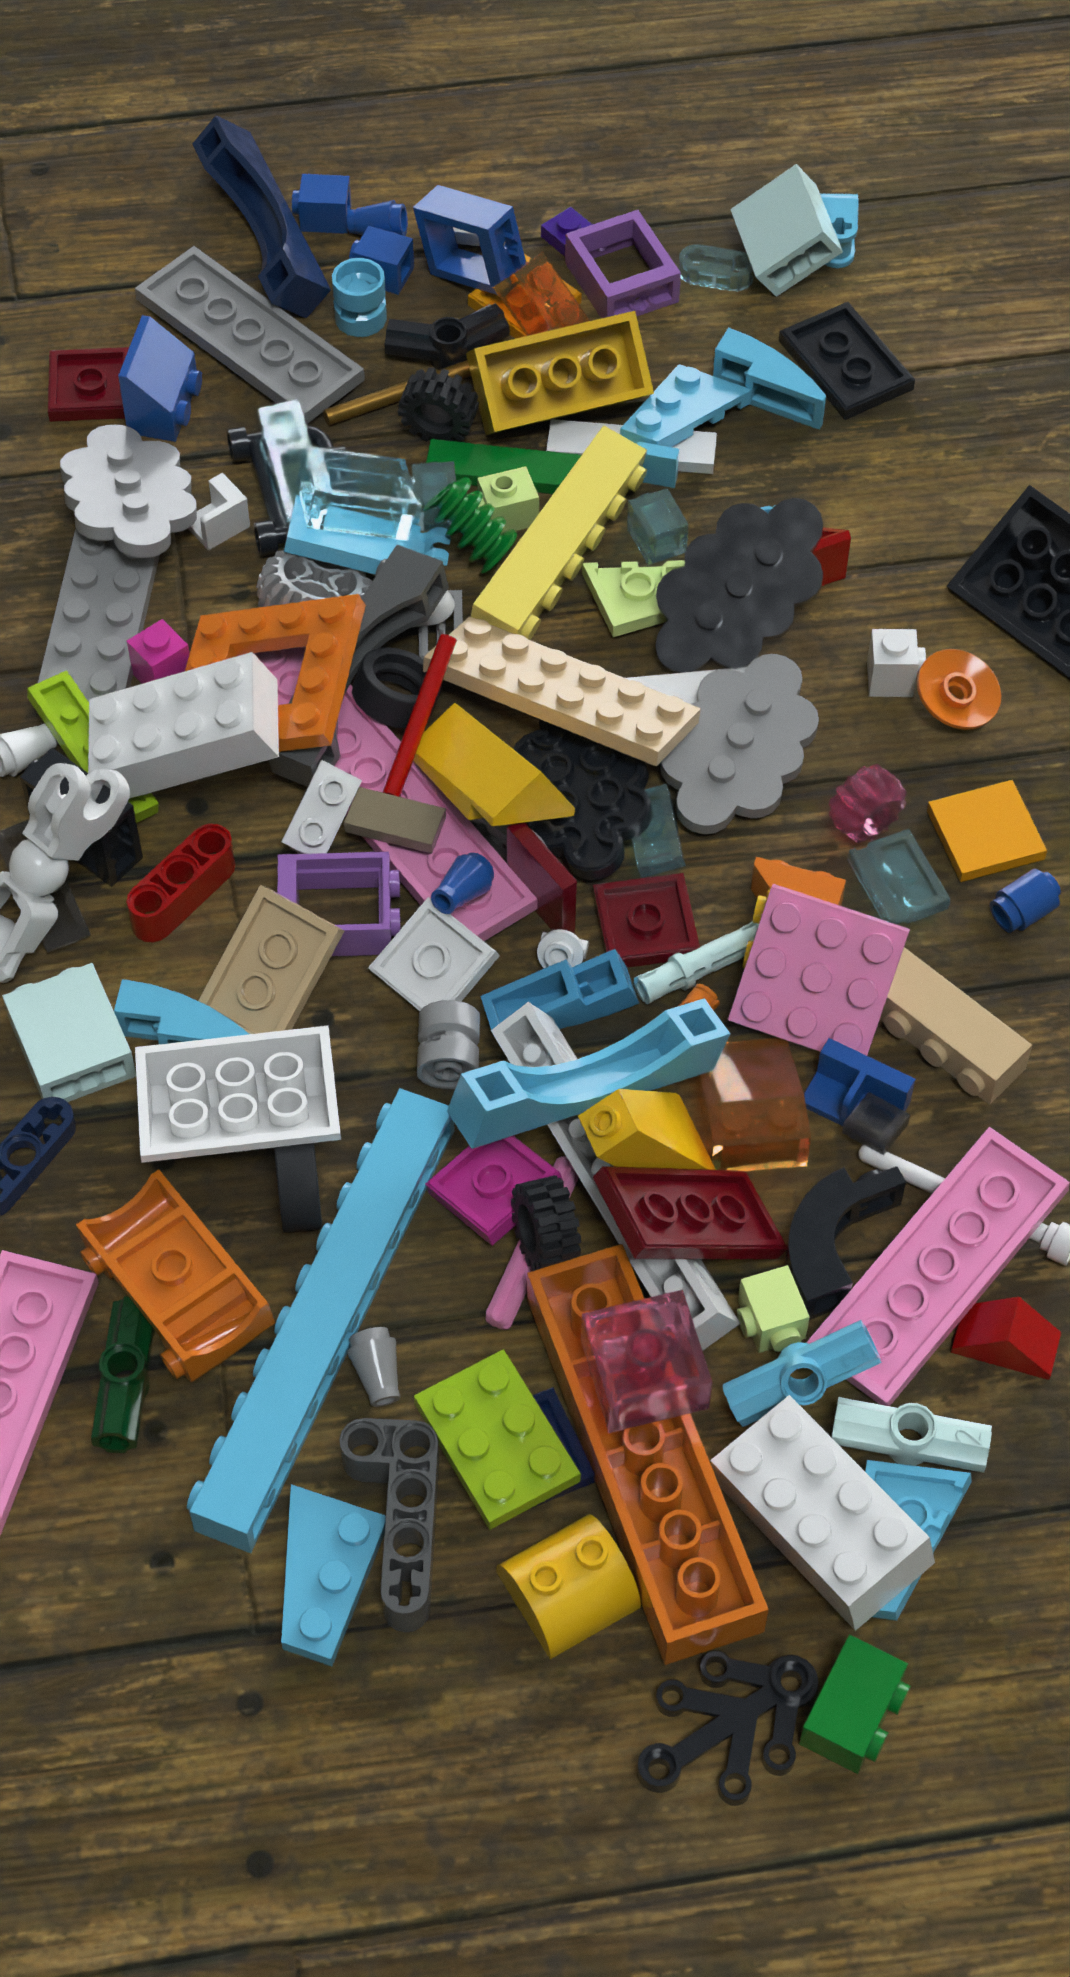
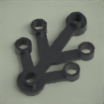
(734, 1717)

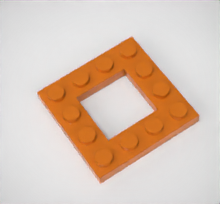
(330, 635)

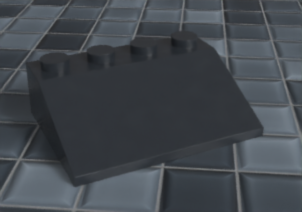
(1024, 577)

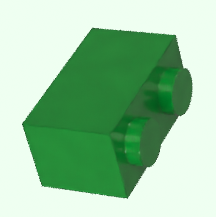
(854, 1705)

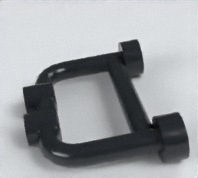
(241, 447)

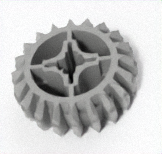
(298, 579)

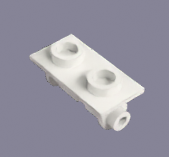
(321, 810)

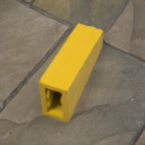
(644, 1131)

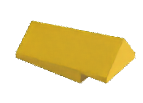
(485, 773)

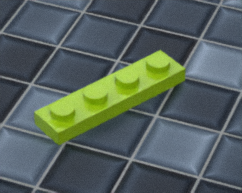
(67, 718)

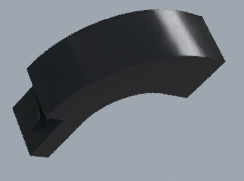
(818, 1222)

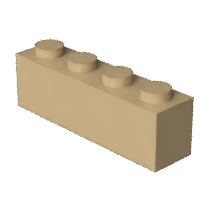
(953, 1030)

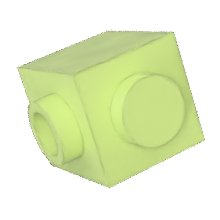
(512, 497)
(772, 1310)

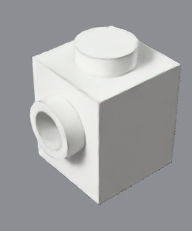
(893, 662)

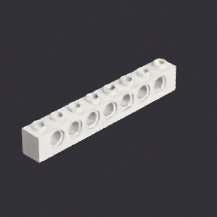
(534, 1040)

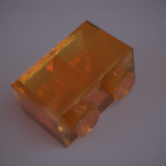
(539, 297)

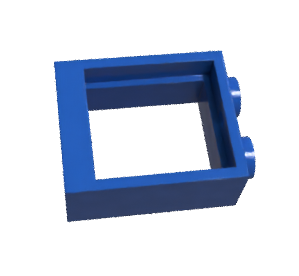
(488, 219)

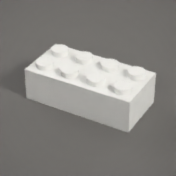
(186, 725)
(823, 1512)

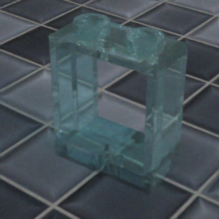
(357, 493)

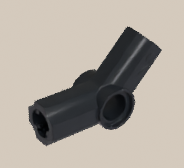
(447, 338)

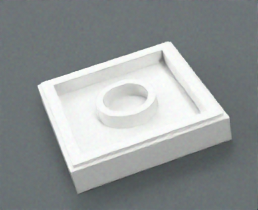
(433, 958)

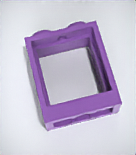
(654, 287)
(347, 871)

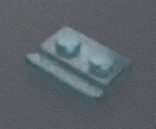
(899, 879)

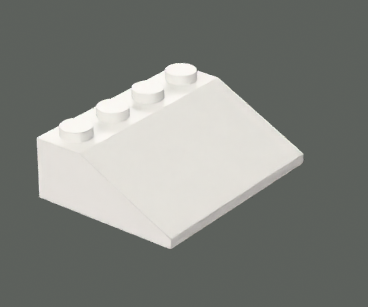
(236, 1094)

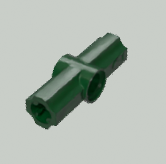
(122, 1399)

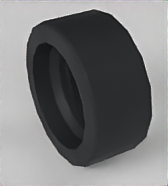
(380, 701)
(298, 1188)

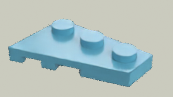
(928, 1498)
(326, 1570)

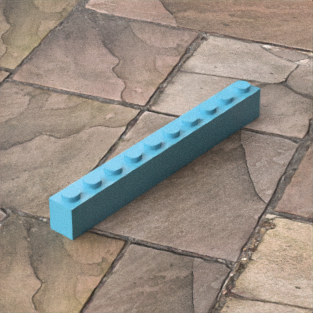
(316, 1329)

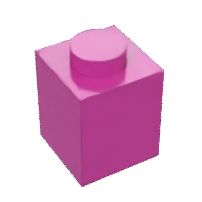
(157, 652)

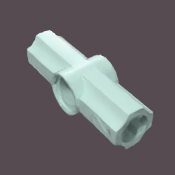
(943, 1438)

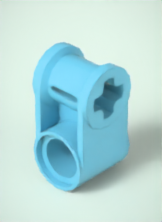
(844, 218)

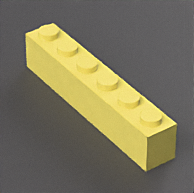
(561, 534)

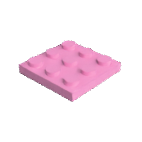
(817, 972)

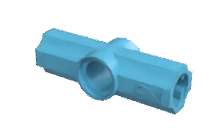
(830, 1358)

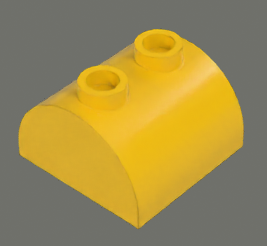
(571, 1585)

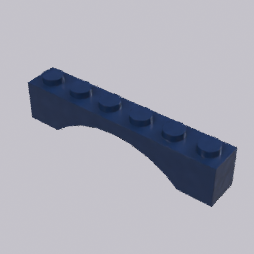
(288, 265)

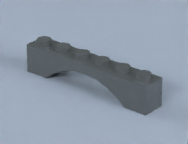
(399, 598)

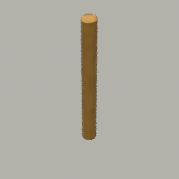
(382, 397)

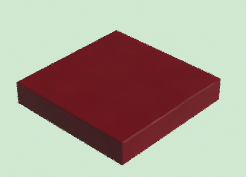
(85, 384)
(543, 876)
(646, 918)

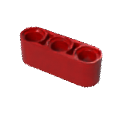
(186, 863)

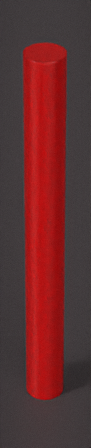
(420, 715)

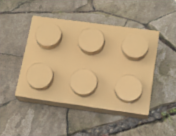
(271, 964)

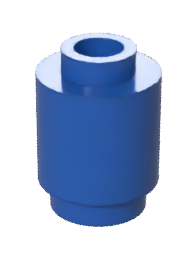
(1025, 900)

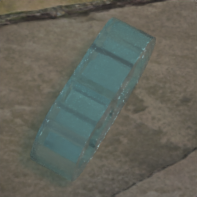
(715, 267)

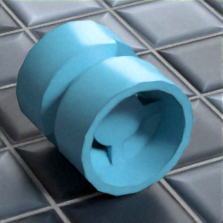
(359, 297)

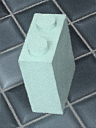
(786, 230)
(69, 1034)

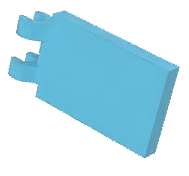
(357, 550)

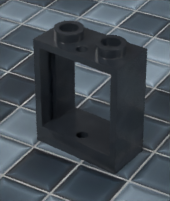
(115, 851)

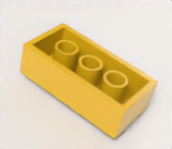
(560, 372)

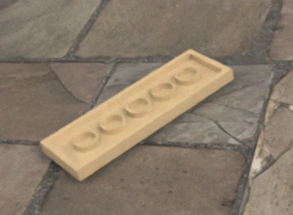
(567, 691)

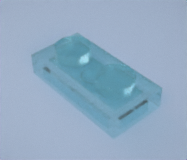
(659, 845)

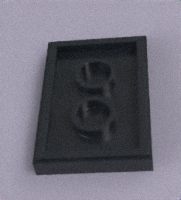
(846, 360)

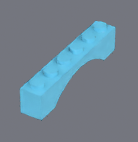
(515, 1099)

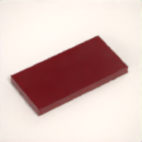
(689, 1213)

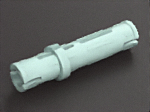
(684, 970)

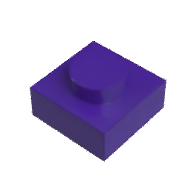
(555, 229)

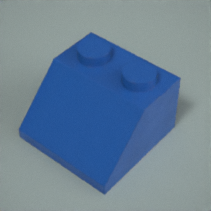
(158, 382)

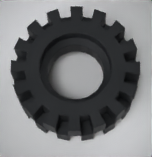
(438, 405)
(545, 1222)

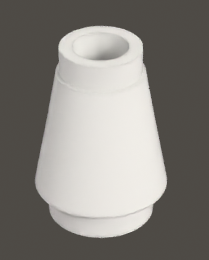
(23, 747)

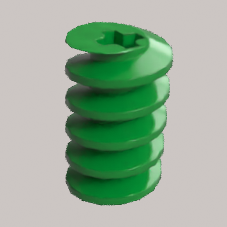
(473, 523)

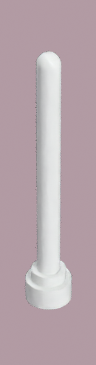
(1053, 1238)

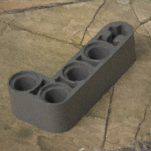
(403, 1523)

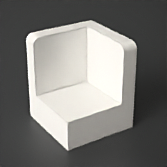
(224, 516)

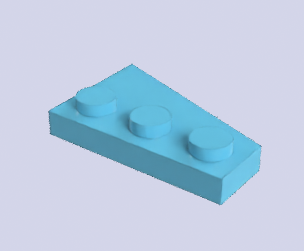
(681, 405)

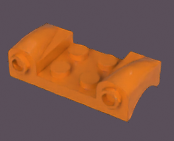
(176, 1278)

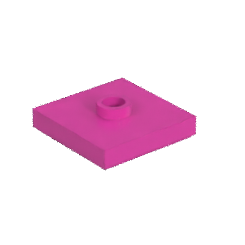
(481, 1183)

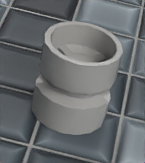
(447, 1042)

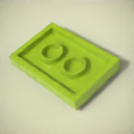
(497, 1439)

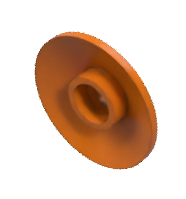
(966, 678)

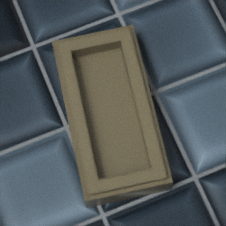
(395, 820)

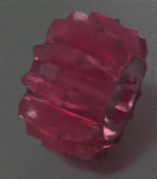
(867, 803)

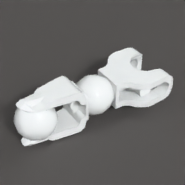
(56, 832)

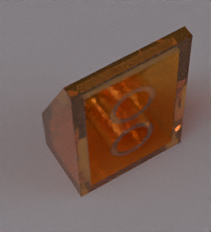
(754, 1108)

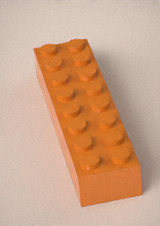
(650, 1477)

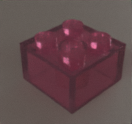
(646, 1361)

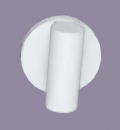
(561, 945)

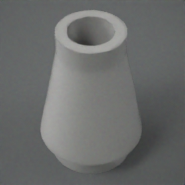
(375, 1362)

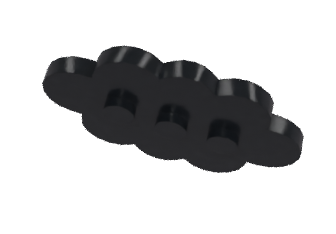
(739, 586)
(603, 789)

